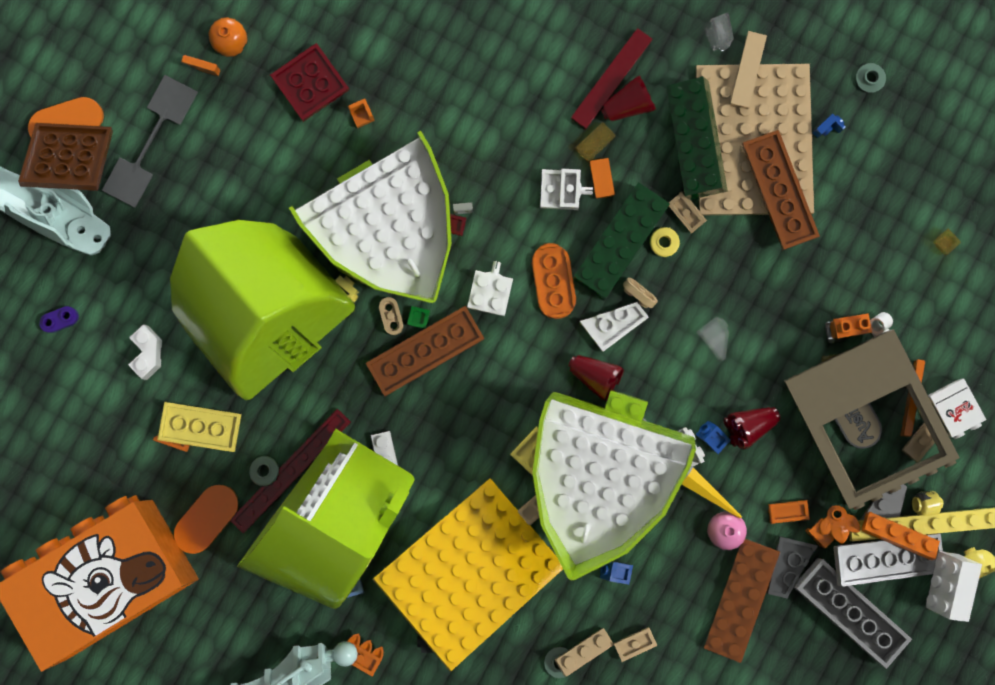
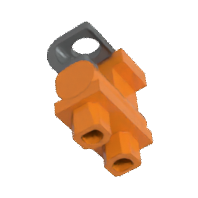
(847, 327)

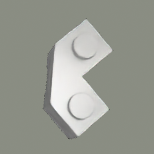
(149, 359)

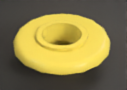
(668, 233)

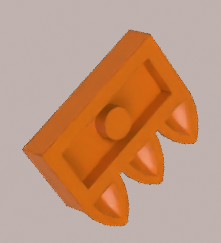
(366, 660)

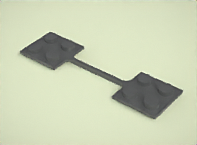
(128, 179)

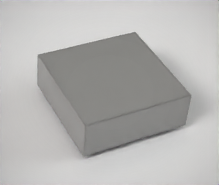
(463, 208)

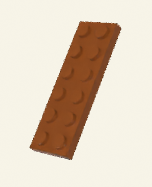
(780, 190)
(425, 351)
(742, 600)

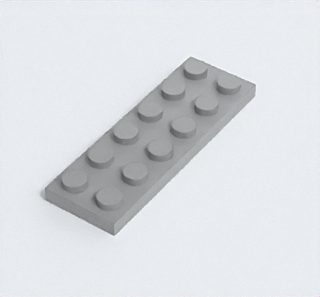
(879, 562)

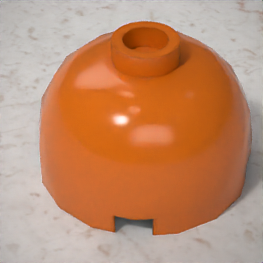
(227, 37)

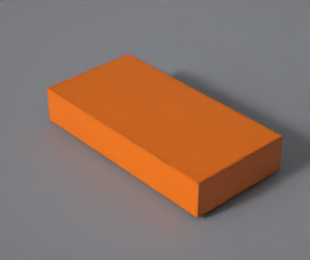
(602, 178)
(788, 511)

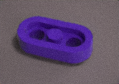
(58, 319)

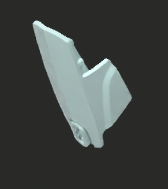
(54, 213)

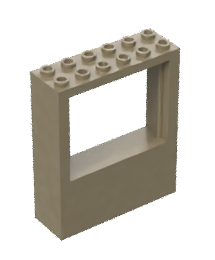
(852, 382)

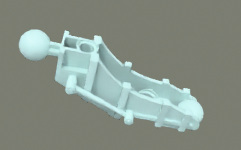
(308, 665)

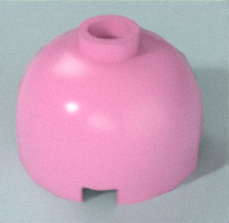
(726, 531)

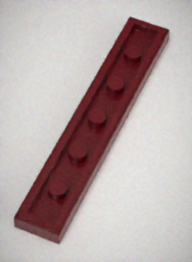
(611, 78)

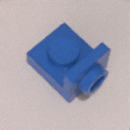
(834, 121)
(713, 436)
(616, 572)

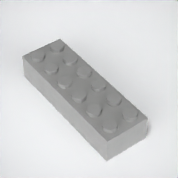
(852, 613)

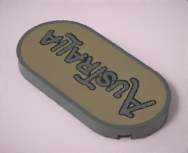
(860, 427)

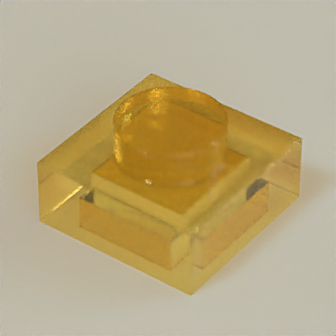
(946, 242)

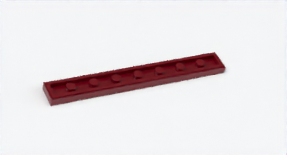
(289, 472)

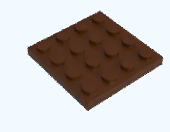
(66, 156)

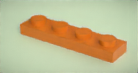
(900, 536)

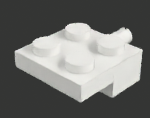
(562, 189)
(490, 291)

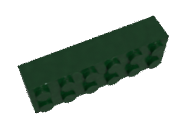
(697, 138)
(621, 241)

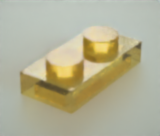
(595, 142)

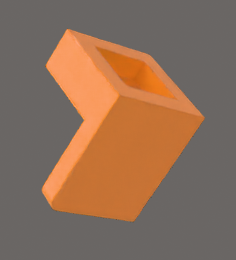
(361, 113)
(815, 534)

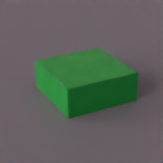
(418, 317)

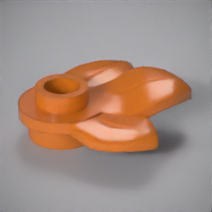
(839, 526)

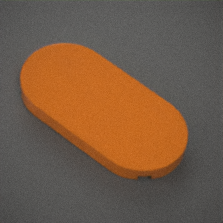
(73, 112)
(553, 281)
(206, 519)

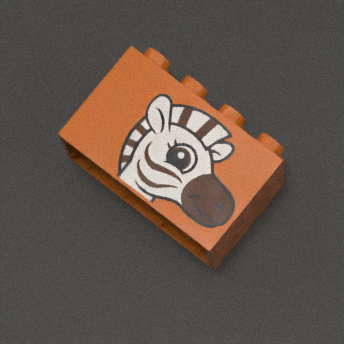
(94, 581)

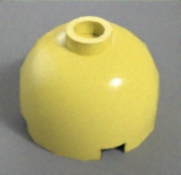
(983, 557)

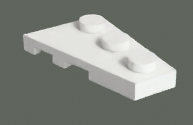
(613, 325)

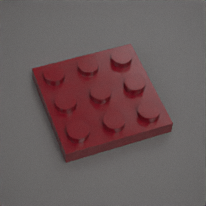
(309, 82)

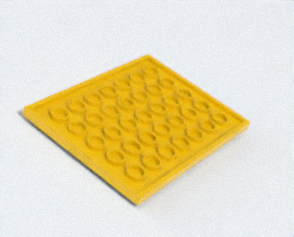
(469, 574)

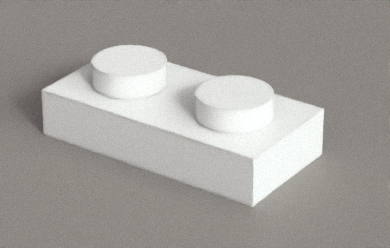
(384, 446)

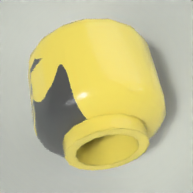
(927, 503)

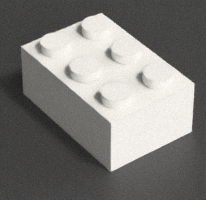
(953, 586)

